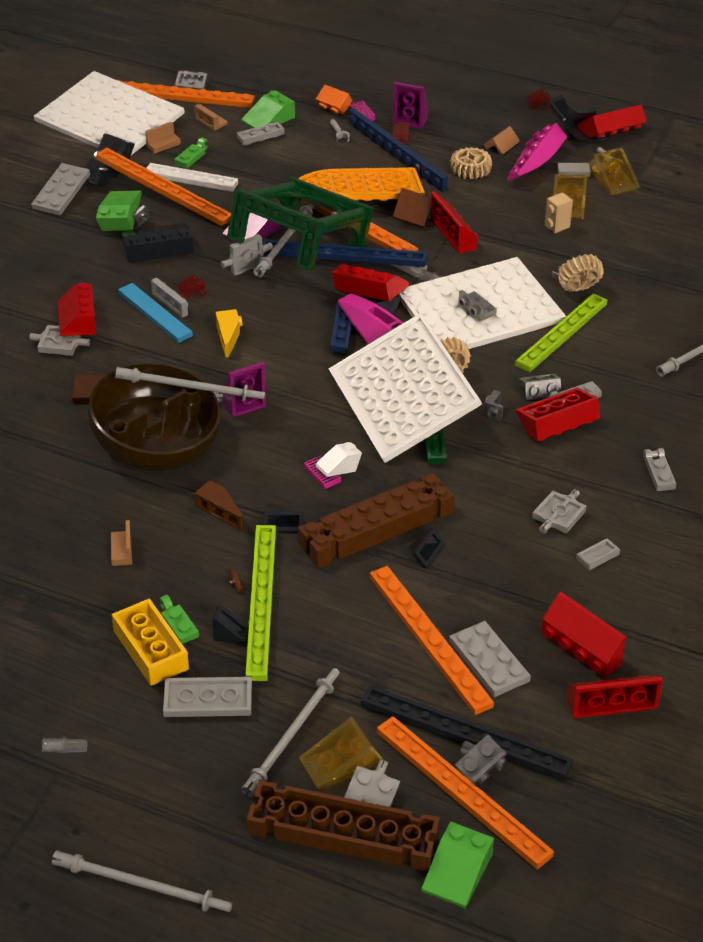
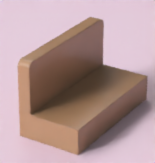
(209, 118)
(161, 138)
(503, 140)
(121, 547)

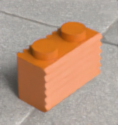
(333, 99)

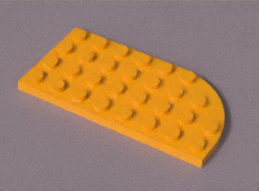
(366, 182)

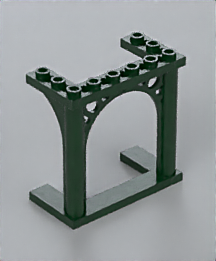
(349, 214)

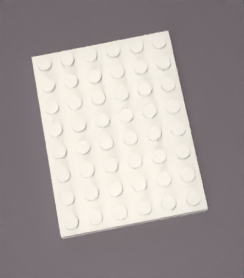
(109, 107)
(505, 284)
(404, 387)

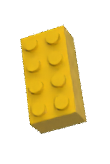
(150, 642)

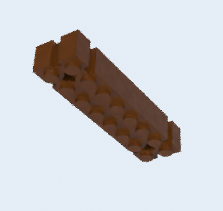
(375, 520)
(343, 825)

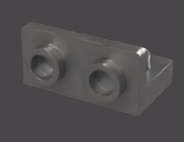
(192, 80)
(476, 305)
(540, 386)
(481, 760)

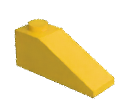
(228, 327)

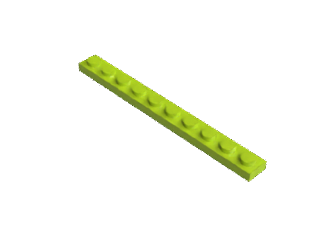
(261, 603)

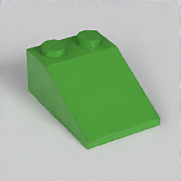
(270, 109)
(117, 210)
(458, 864)

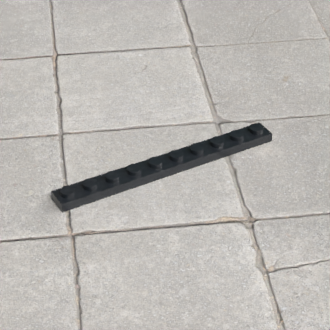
(464, 730)

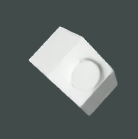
(340, 460)

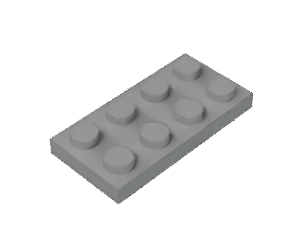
(60, 189)
(489, 658)
(207, 696)

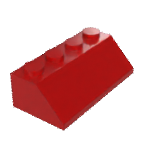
(613, 122)
(452, 225)
(368, 282)
(77, 311)
(559, 413)
(584, 635)
(614, 696)

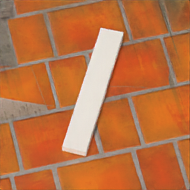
(194, 177)

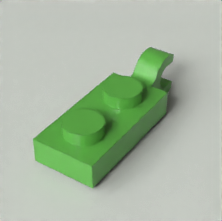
(191, 154)
(178, 620)

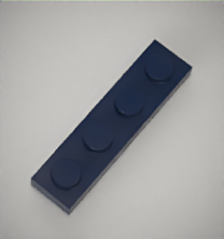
(340, 332)

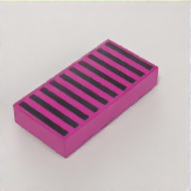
(363, 108)
(324, 481)

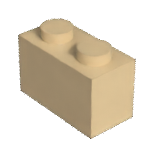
(558, 212)

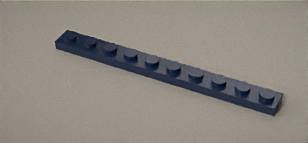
(398, 149)
(356, 254)

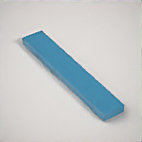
(155, 312)

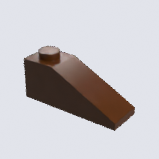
(217, 502)

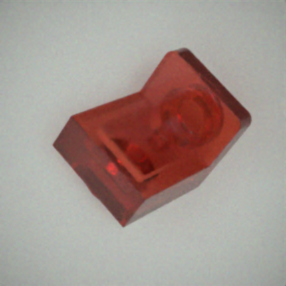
(538, 97)
(401, 131)
(190, 286)

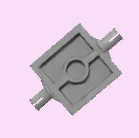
(246, 255)
(53, 343)
(559, 511)
(373, 786)

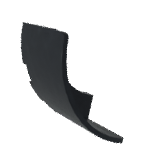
(571, 118)
(100, 172)

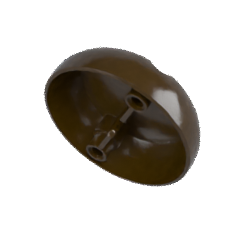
(152, 421)

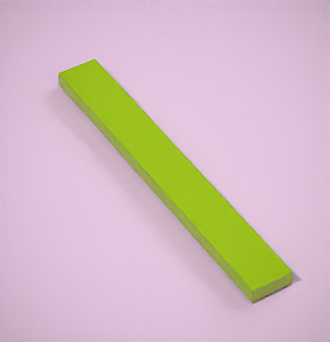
(560, 333)

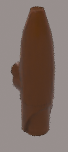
(235, 580)

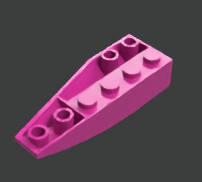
(538, 150)
(368, 317)

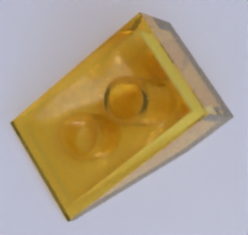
(614, 171)
(575, 188)
(339, 754)

